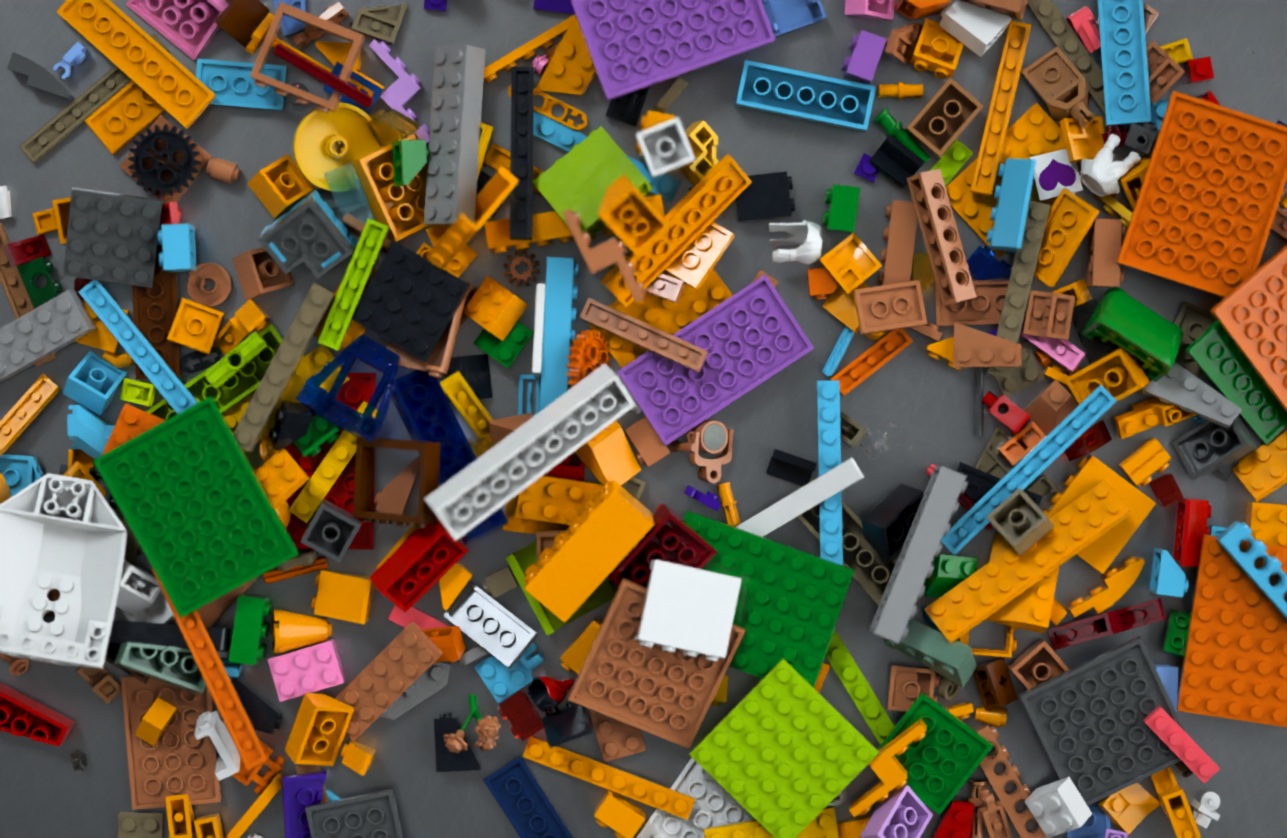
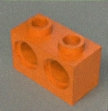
(1021, 444)

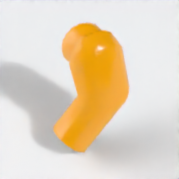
(118, 361)

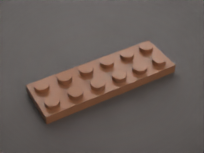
(388, 677)

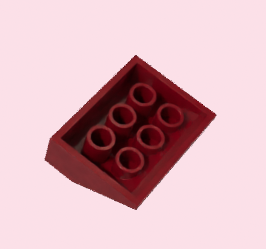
(666, 541)

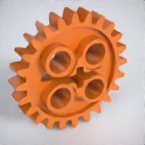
(587, 355)

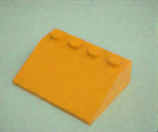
(393, 206)
(1032, 607)

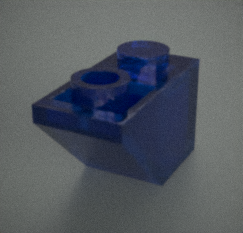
(985, 266)

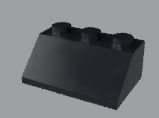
(890, 521)

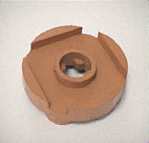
(221, 289)

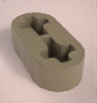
(671, 95)

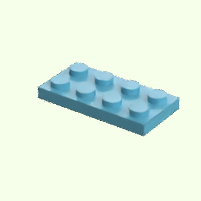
(236, 88)

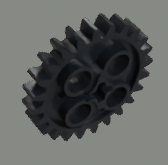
(154, 177)

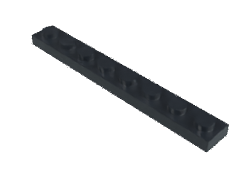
(522, 152)

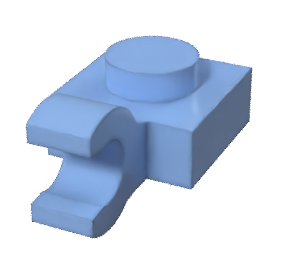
(72, 57)

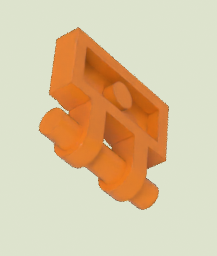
(246, 776)

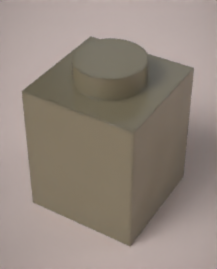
(500, 582)

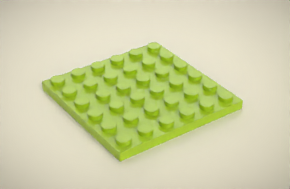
(784, 752)

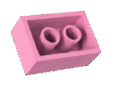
(306, 670)

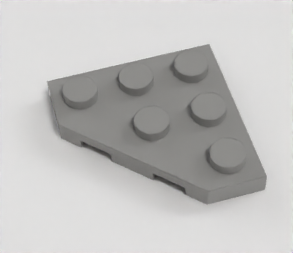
(426, 685)

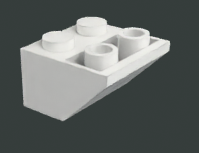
(136, 589)

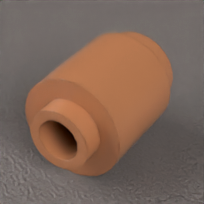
(222, 170)

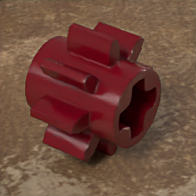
(1121, 132)

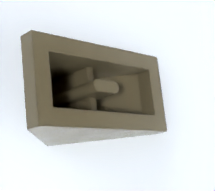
(850, 430)

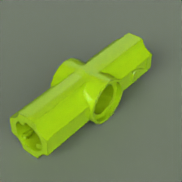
(224, 369)

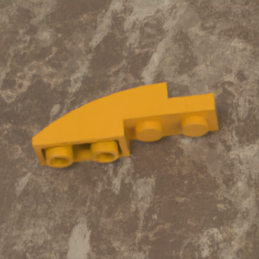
(1148, 415)
(1116, 585)

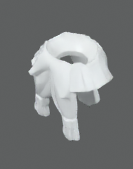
(1105, 170)
(801, 233)

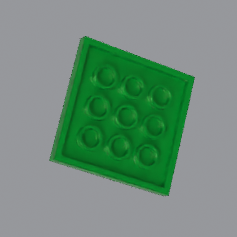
(943, 757)

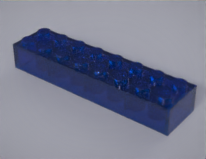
(431, 419)

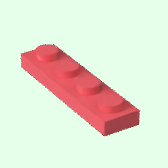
(1181, 744)

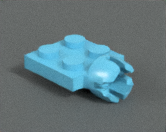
(505, 681)

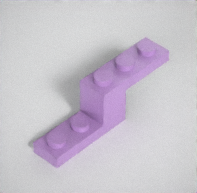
(403, 89)

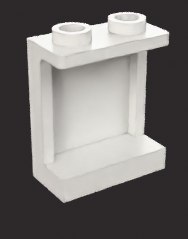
(229, 757)

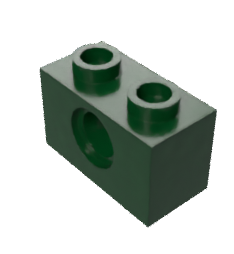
(31, 272)

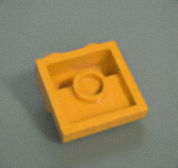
(936, 50)

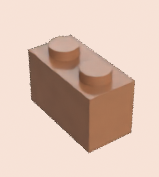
(646, 441)

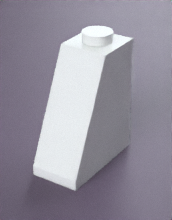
(974, 25)

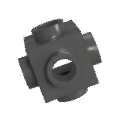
(1142, 137)

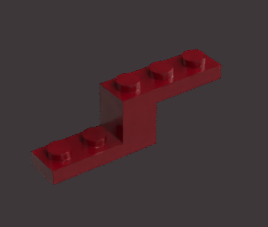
(1107, 624)

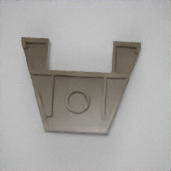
(991, 464)

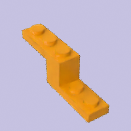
(888, 769)
(1175, 804)

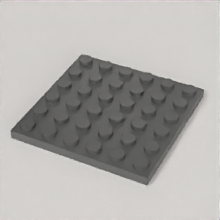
(1095, 721)

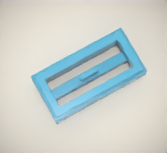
(529, 393)

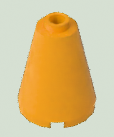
(297, 630)

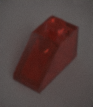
(1089, 441)

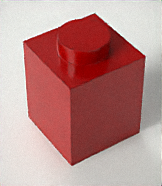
(1198, 70)

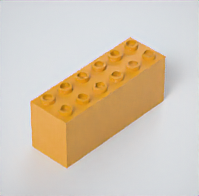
(588, 550)

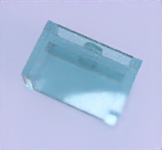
(346, 188)

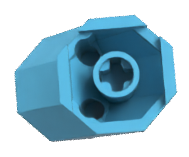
(87, 431)

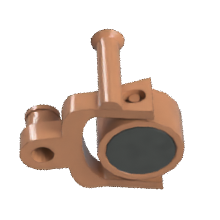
(707, 438)

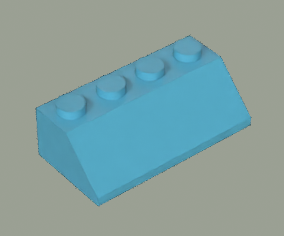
(1011, 204)

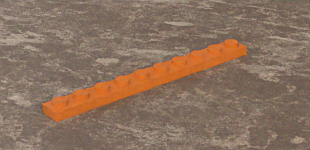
(219, 686)

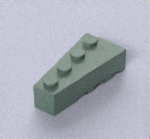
(933, 650)
(164, 663)

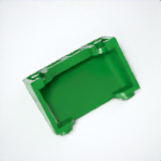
(1136, 331)

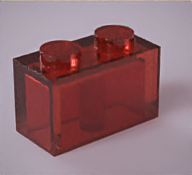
(521, 714)

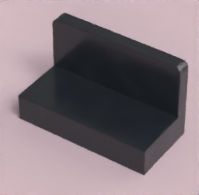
(896, 161)
(790, 467)

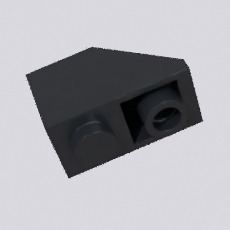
(290, 424)

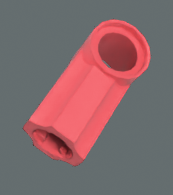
(1084, 26)

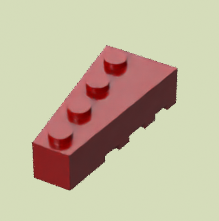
(31, 719)

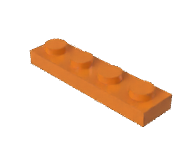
(872, 360)

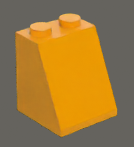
(343, 596)
(577, 652)

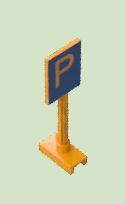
(356, 79)

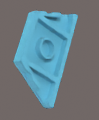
(19, 471)

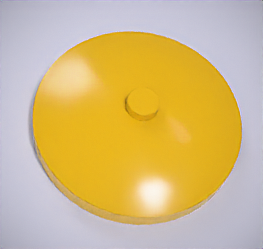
(331, 141)

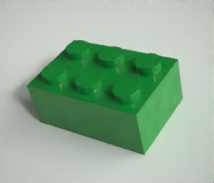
(250, 628)

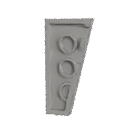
(1193, 395)

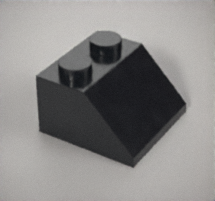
(475, 372)

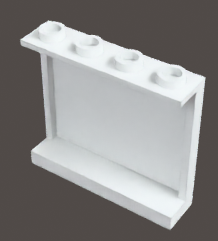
(688, 610)

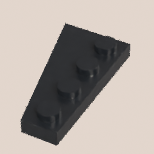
(981, 482)

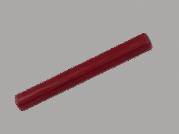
(323, 76)

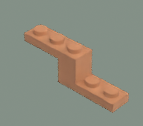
(604, 255)

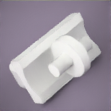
(1205, 811)

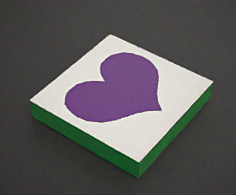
(1054, 173)

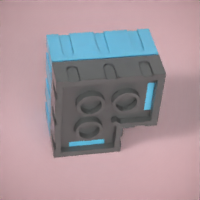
(308, 235)

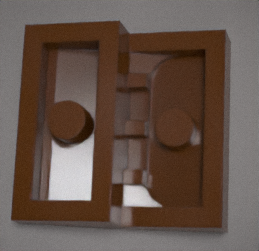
(242, 19)

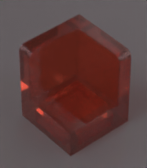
(1166, 489)

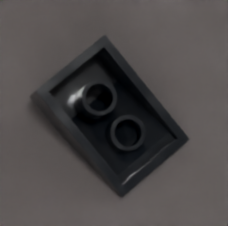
(566, 724)

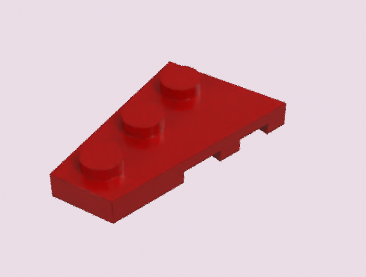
(956, 821)

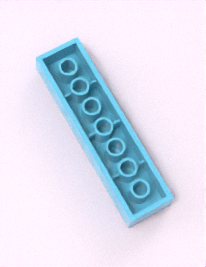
(558, 327)

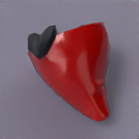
(548, 691)

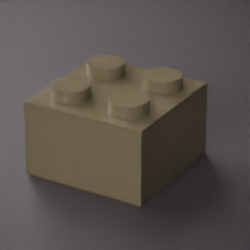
(1020, 521)

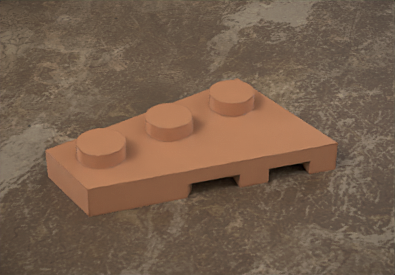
(982, 349)

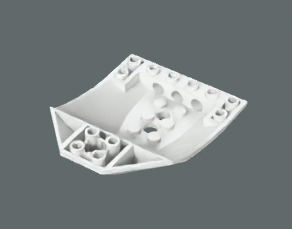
(64, 540)

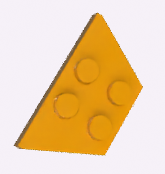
(570, 66)

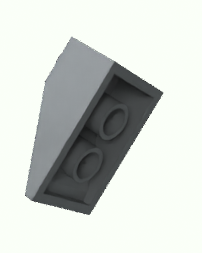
(1213, 446)

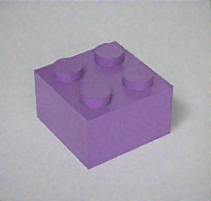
(864, 57)

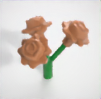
(486, 729)

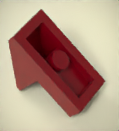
(27, 250)

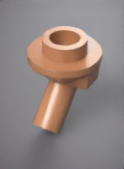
(17, 665)

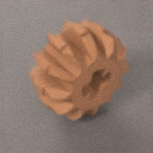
(517, 262)

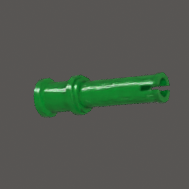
(895, 129)

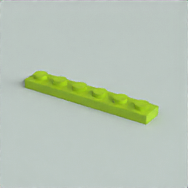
(353, 284)
(858, 688)

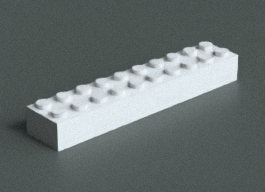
(530, 451)

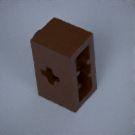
(994, 683)

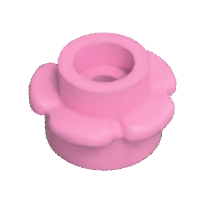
(540, 64)

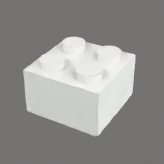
(665, 147)
(1058, 807)

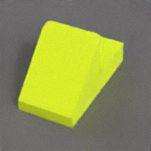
(138, 392)

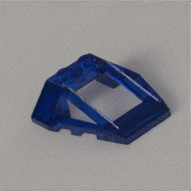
(339, 414)

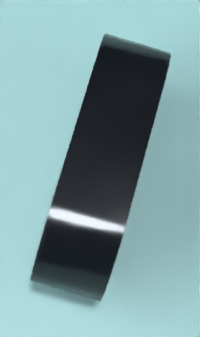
(202, 365)

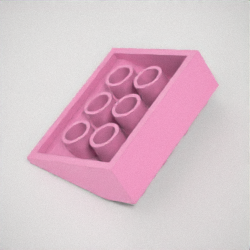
(183, 22)

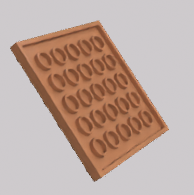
(644, 684)

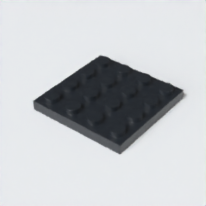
(410, 301)

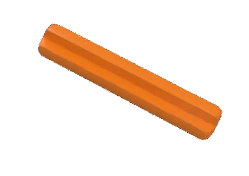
(277, 575)

